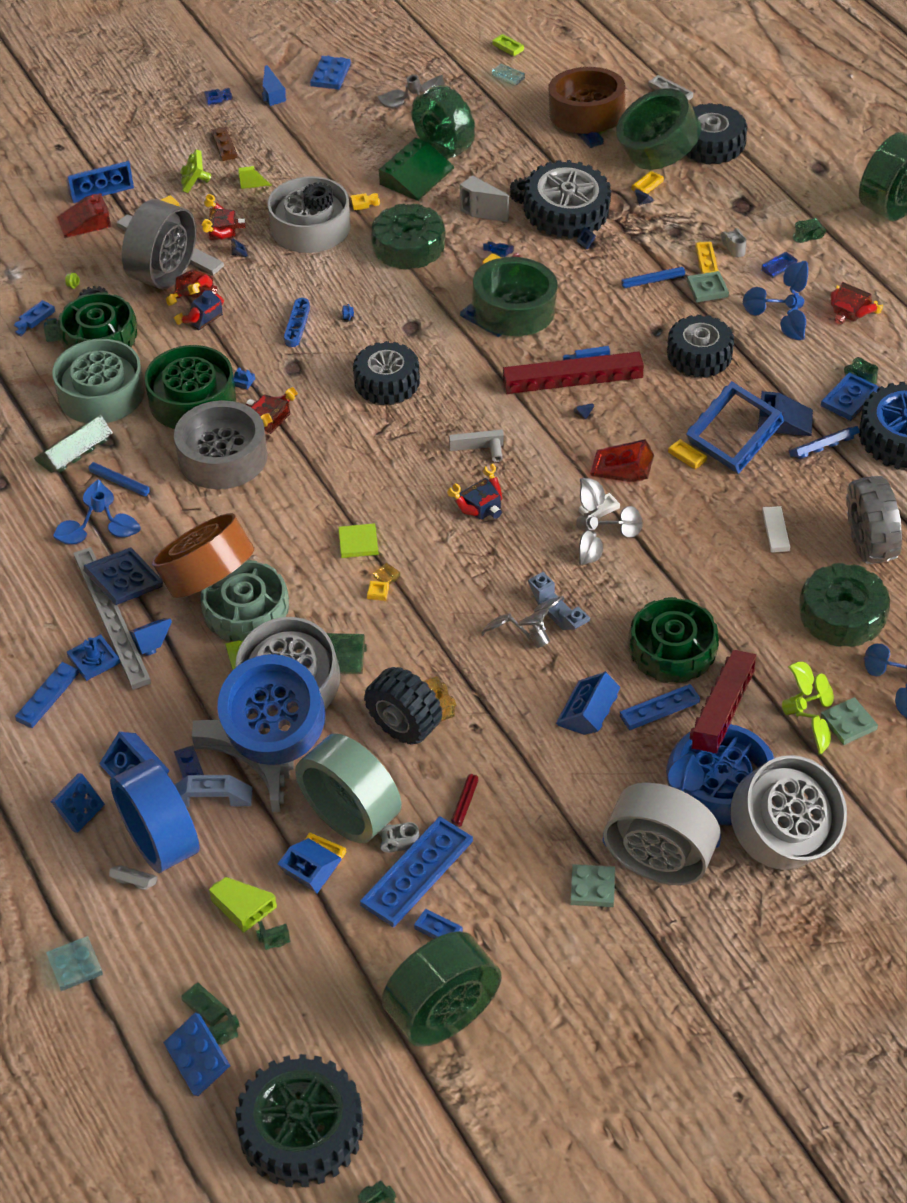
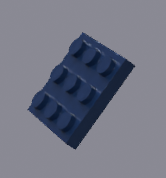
(123, 576)

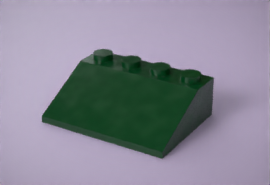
(414, 169)

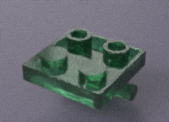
(349, 651)

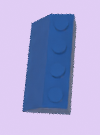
(100, 180)

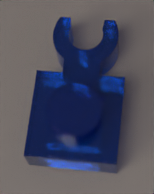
(215, 96)
(500, 249)

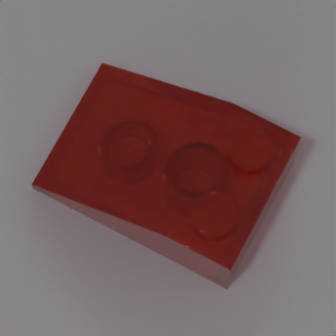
(85, 216)
(624, 462)

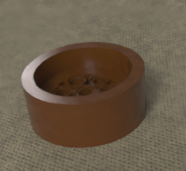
(586, 99)

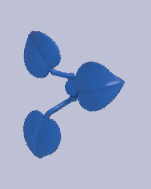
(795, 322)
(97, 498)
(876, 662)
(687, 774)

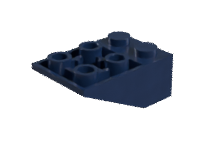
(796, 415)

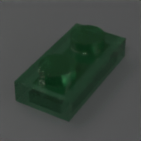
(204, 1003)

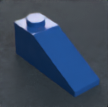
(273, 90)

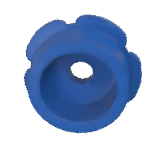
(347, 312)

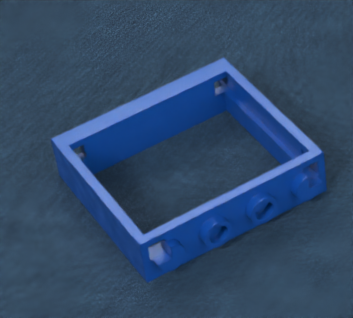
(755, 442)

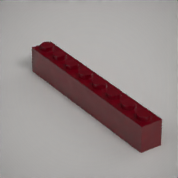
(573, 372)
(723, 701)

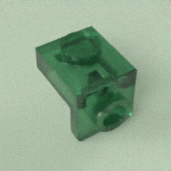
(51, 330)
(274, 936)
(226, 1030)
(377, 1194)

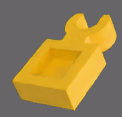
(363, 201)

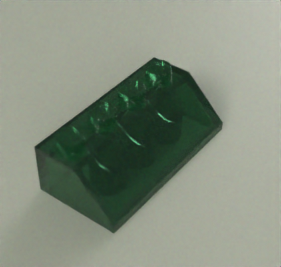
(74, 445)

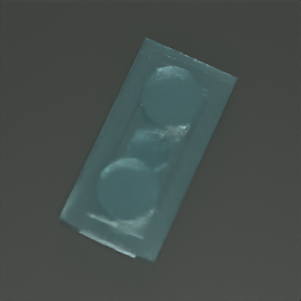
(508, 74)

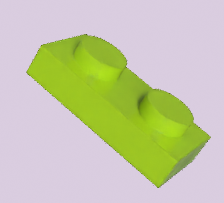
(508, 45)

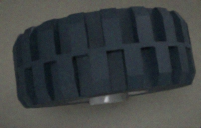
(721, 134)

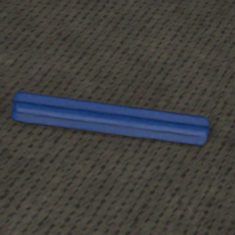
(653, 277)
(119, 479)

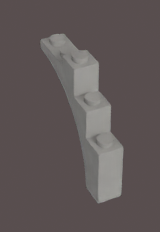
(211, 735)

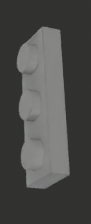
(660, 83)

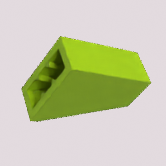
(242, 902)

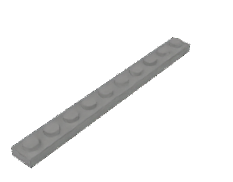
(115, 626)

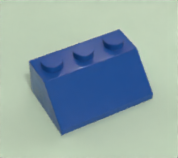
(589, 704)
(126, 752)

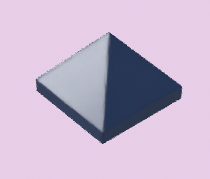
(642, 197)
(586, 238)
(237, 248)
(584, 410)

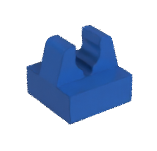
(243, 379)

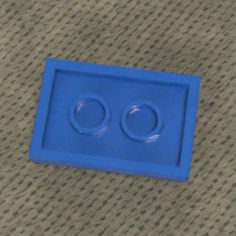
(330, 72)
(848, 396)
(196, 1054)

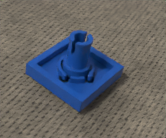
(93, 653)
(71, 802)

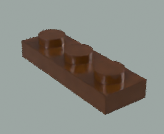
(224, 143)

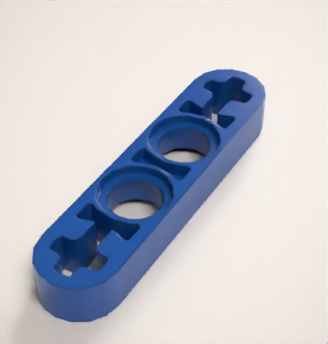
(297, 322)

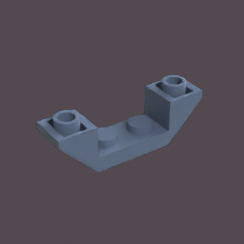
(560, 613)
(215, 786)

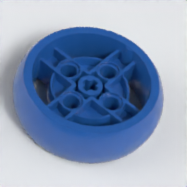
(723, 769)

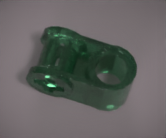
(809, 230)
(863, 370)

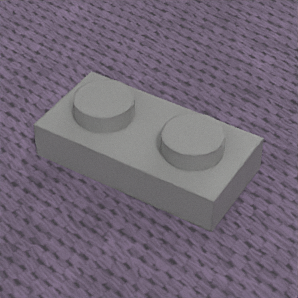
(125, 874)

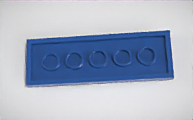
(416, 871)

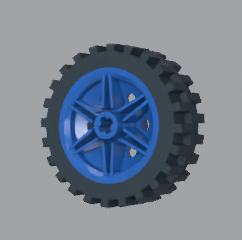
(885, 425)

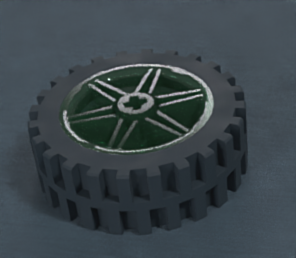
(299, 1118)

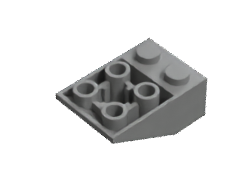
(483, 200)

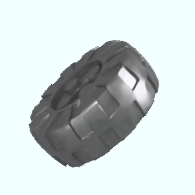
(874, 519)

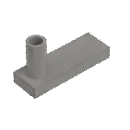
(477, 440)

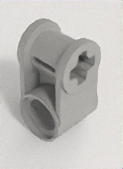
(734, 242)
(399, 837)

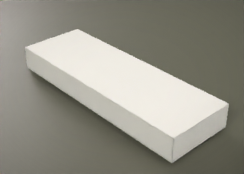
(776, 529)

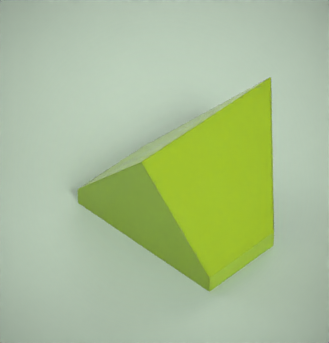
(251, 178)

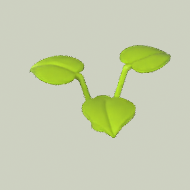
(796, 704)

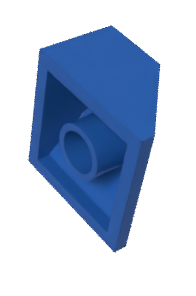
(150, 636)

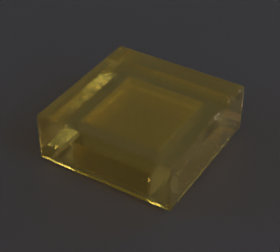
(386, 573)

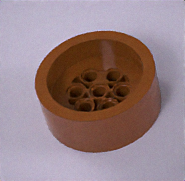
(203, 555)

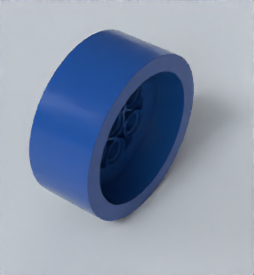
(268, 677)
(155, 815)

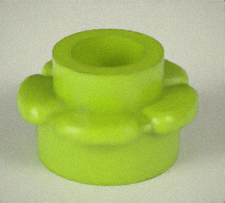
(72, 280)

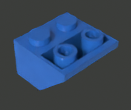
(309, 864)

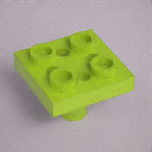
(193, 170)

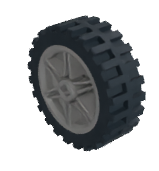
(566, 198)

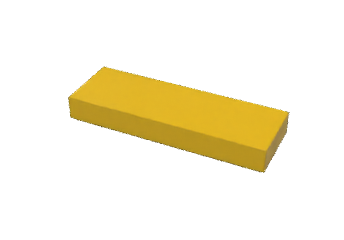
(706, 257)

